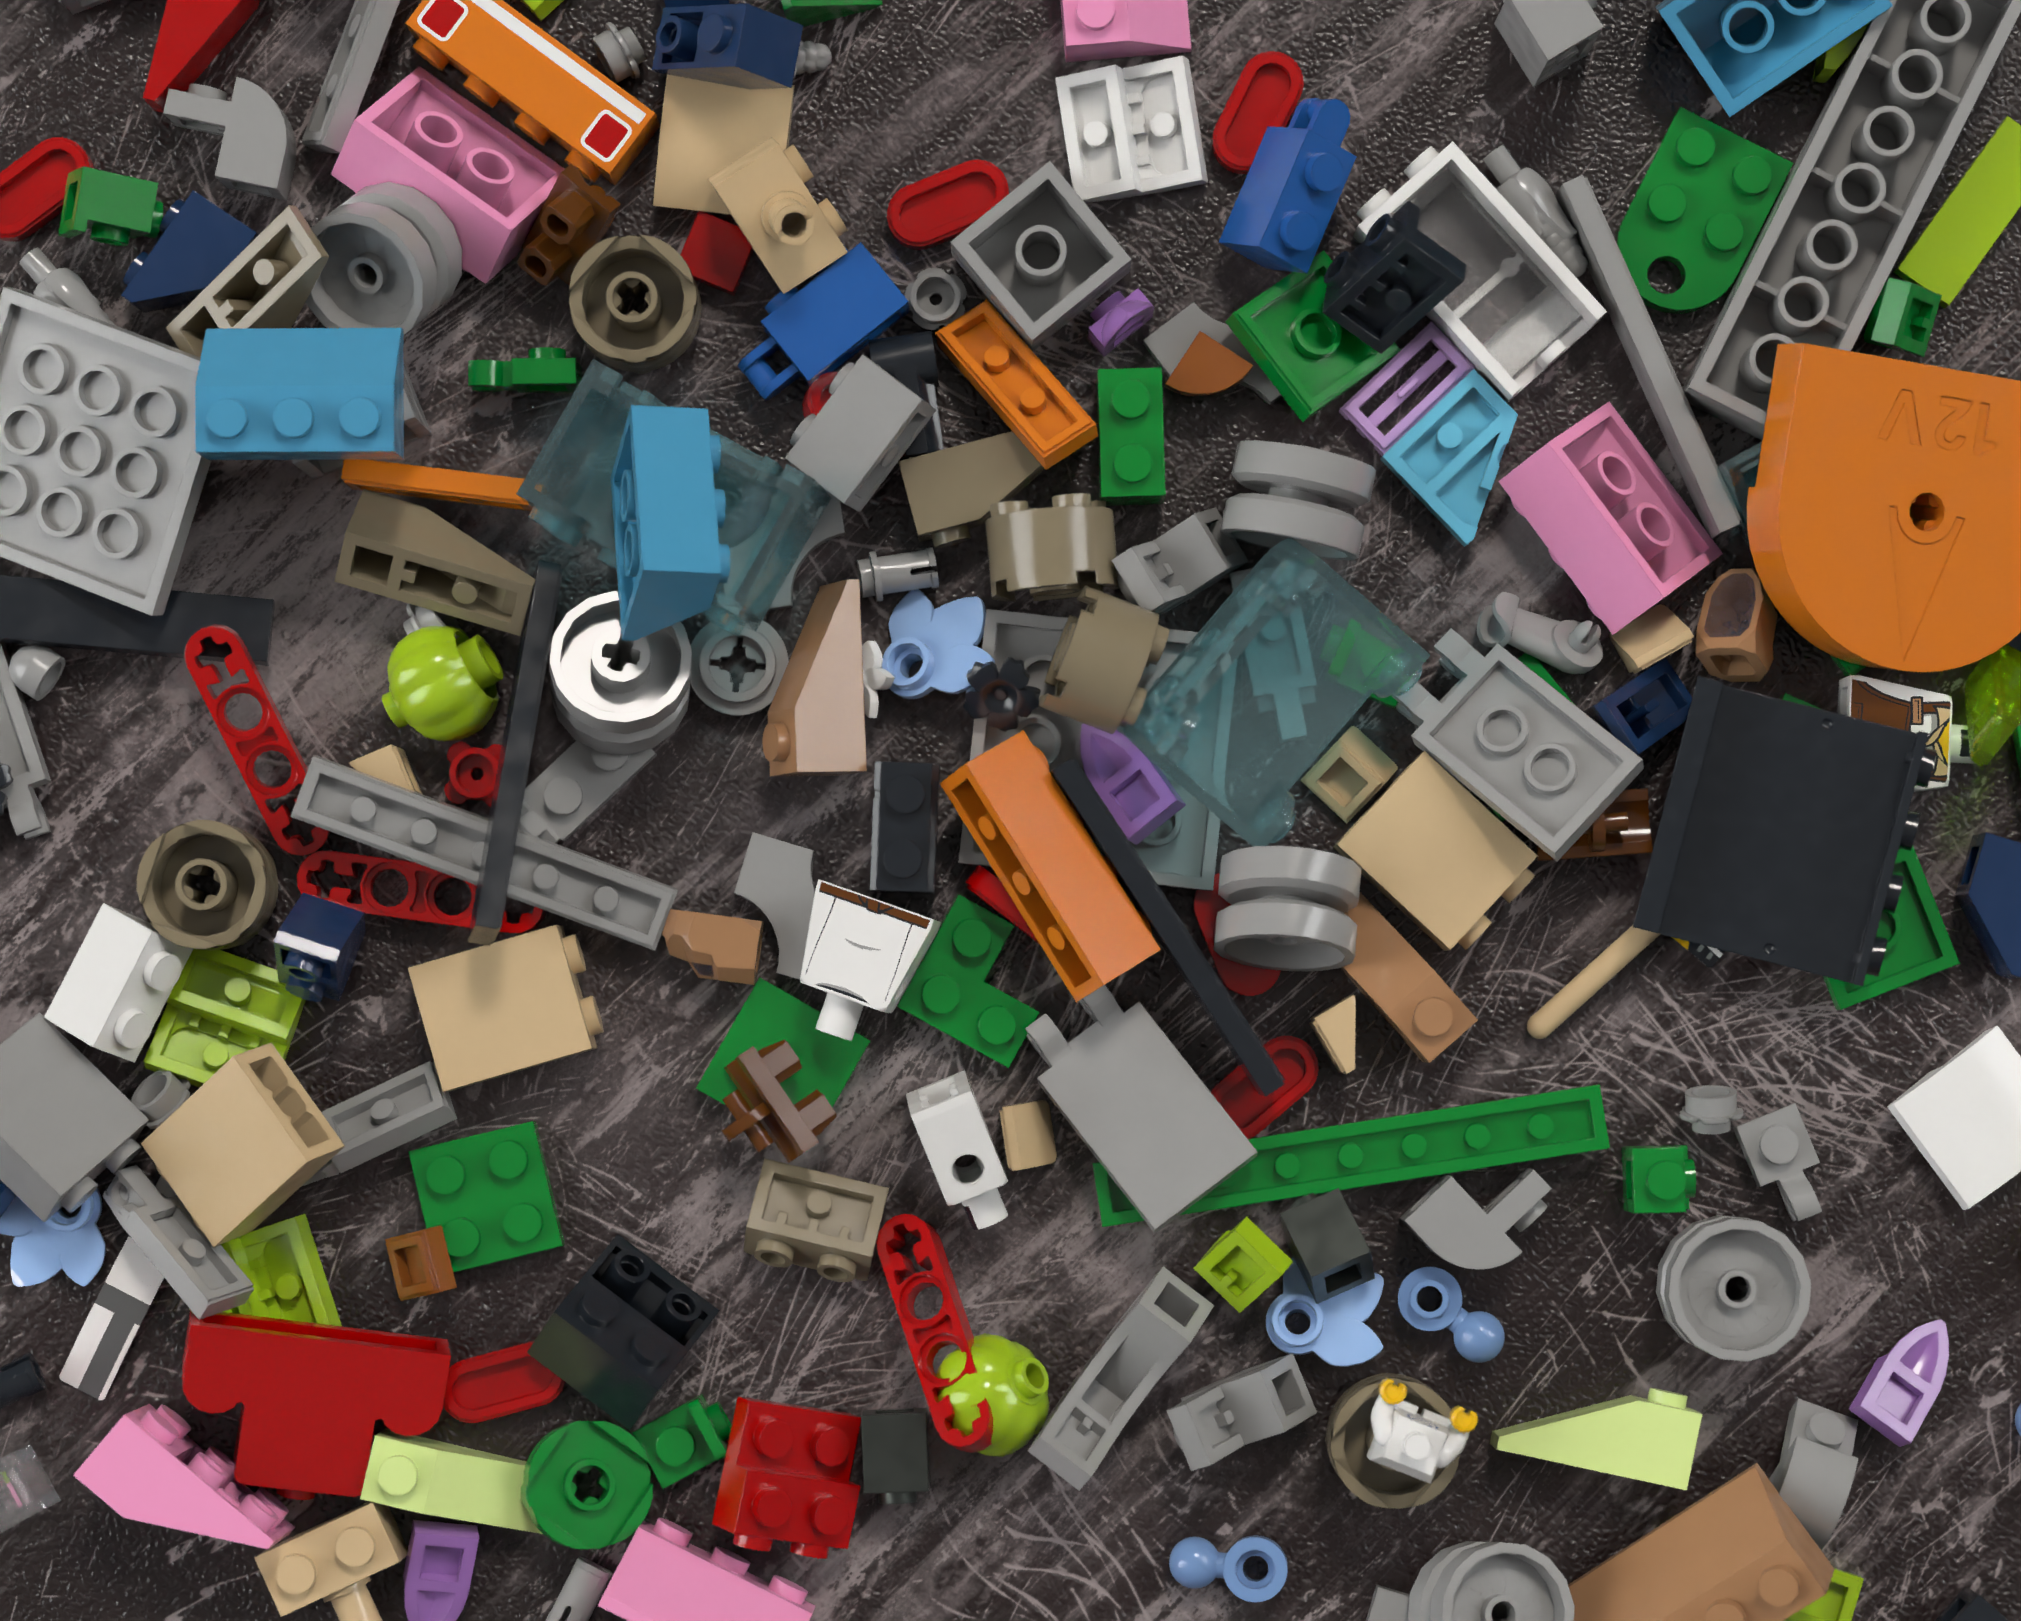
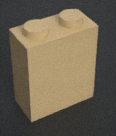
(1438, 853)
(505, 1007)
(242, 1144)

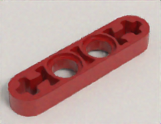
(250, 743)
(421, 896)
(931, 1335)

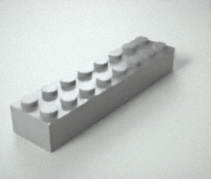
(1850, 196)

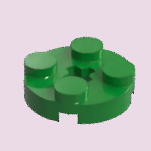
(624, 1479)

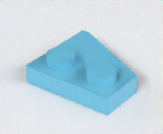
(1455, 454)

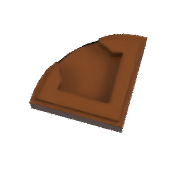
(1207, 369)

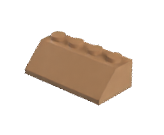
(1717, 1560)

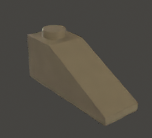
(259, 287)
(958, 484)
(429, 563)

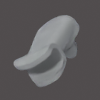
(1562, 644)

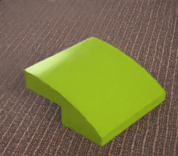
(220, 1011)
(284, 1273)

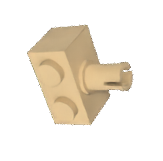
(779, 214)
(334, 1562)

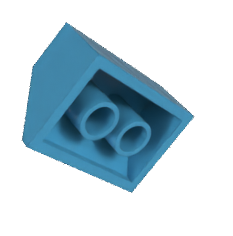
(1757, 44)
(300, 394)
(667, 518)

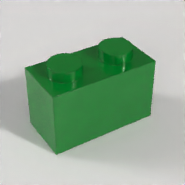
(1131, 436)

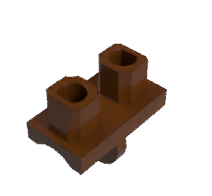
(566, 227)
(1617, 831)
(765, 1109)

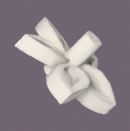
(873, 677)

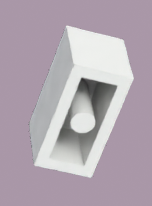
(117, 983)

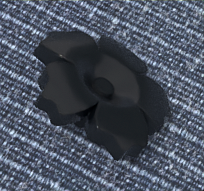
(1001, 693)

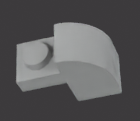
(257, 136)
(1178, 563)
(1472, 1236)
(1240, 1411)
(1816, 1467)

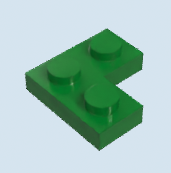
(951, 987)

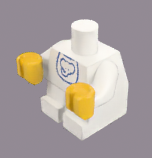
(1415, 1441)

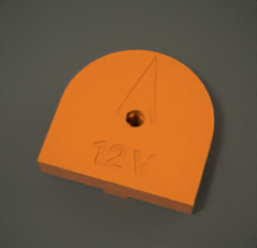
(1832, 499)

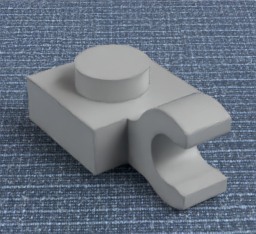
(1778, 1151)

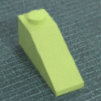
(1619, 1437)
(446, 1481)

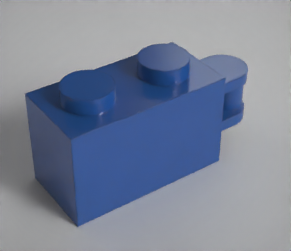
(1292, 188)
(825, 322)

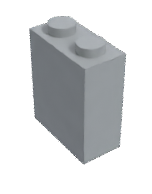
(59, 1120)

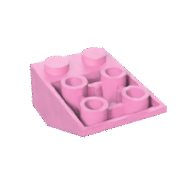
(164, 1478)

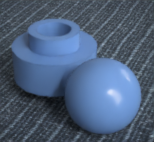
(1475, 1334)
(1197, 1563)

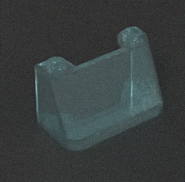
(1271, 689)

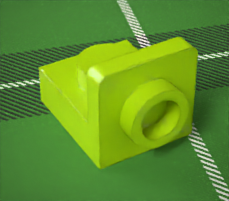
(1243, 1264)

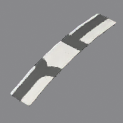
(114, 1318)

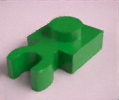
(542, 372)

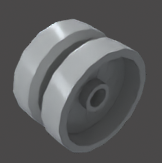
(387, 261)
(1297, 498)
(615, 690)
(1287, 908)
(1771, 1281)
(1490, 1585)

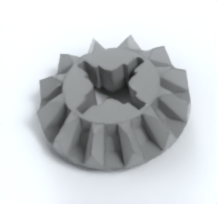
(716, 685)

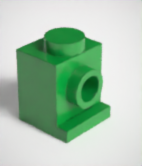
(110, 206)
(1657, 1178)

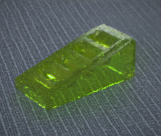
(1993, 703)

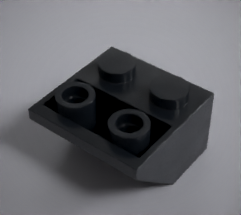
(622, 1331)

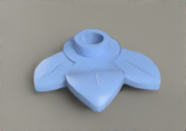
(941, 638)
(57, 1244)
(1336, 1324)

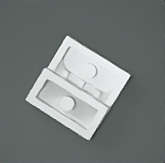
(1131, 130)
(1968, 1117)

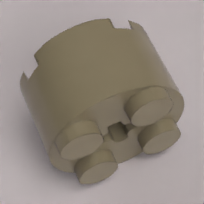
(634, 267)
(1051, 548)
(1103, 661)
(176, 906)
(1350, 1437)

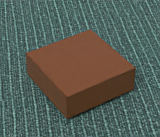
(420, 1263)

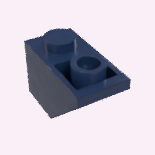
(728, 45)
(190, 254)
(1992, 899)
(318, 947)

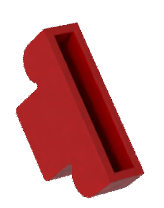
(311, 1395)

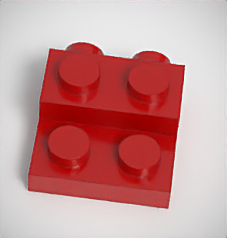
(789, 1477)

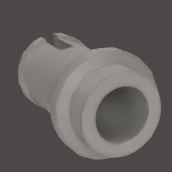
(893, 575)

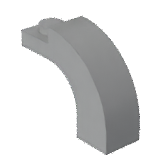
(1119, 1377)

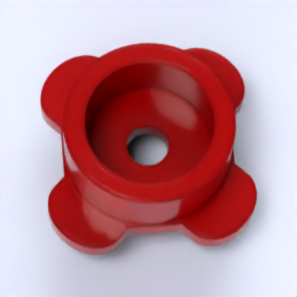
(463, 762)

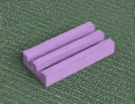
(1368, 426)

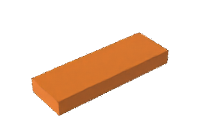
(1016, 384)
(434, 483)

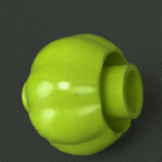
(442, 683)
(1009, 1380)

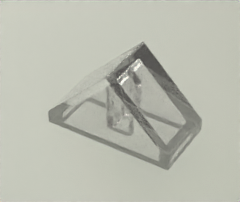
(23, 1488)

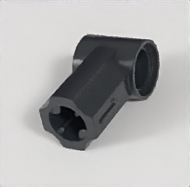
(913, 363)

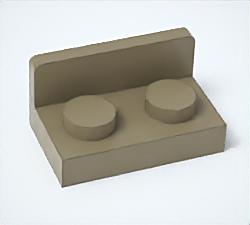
(814, 1221)

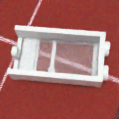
(1517, 295)

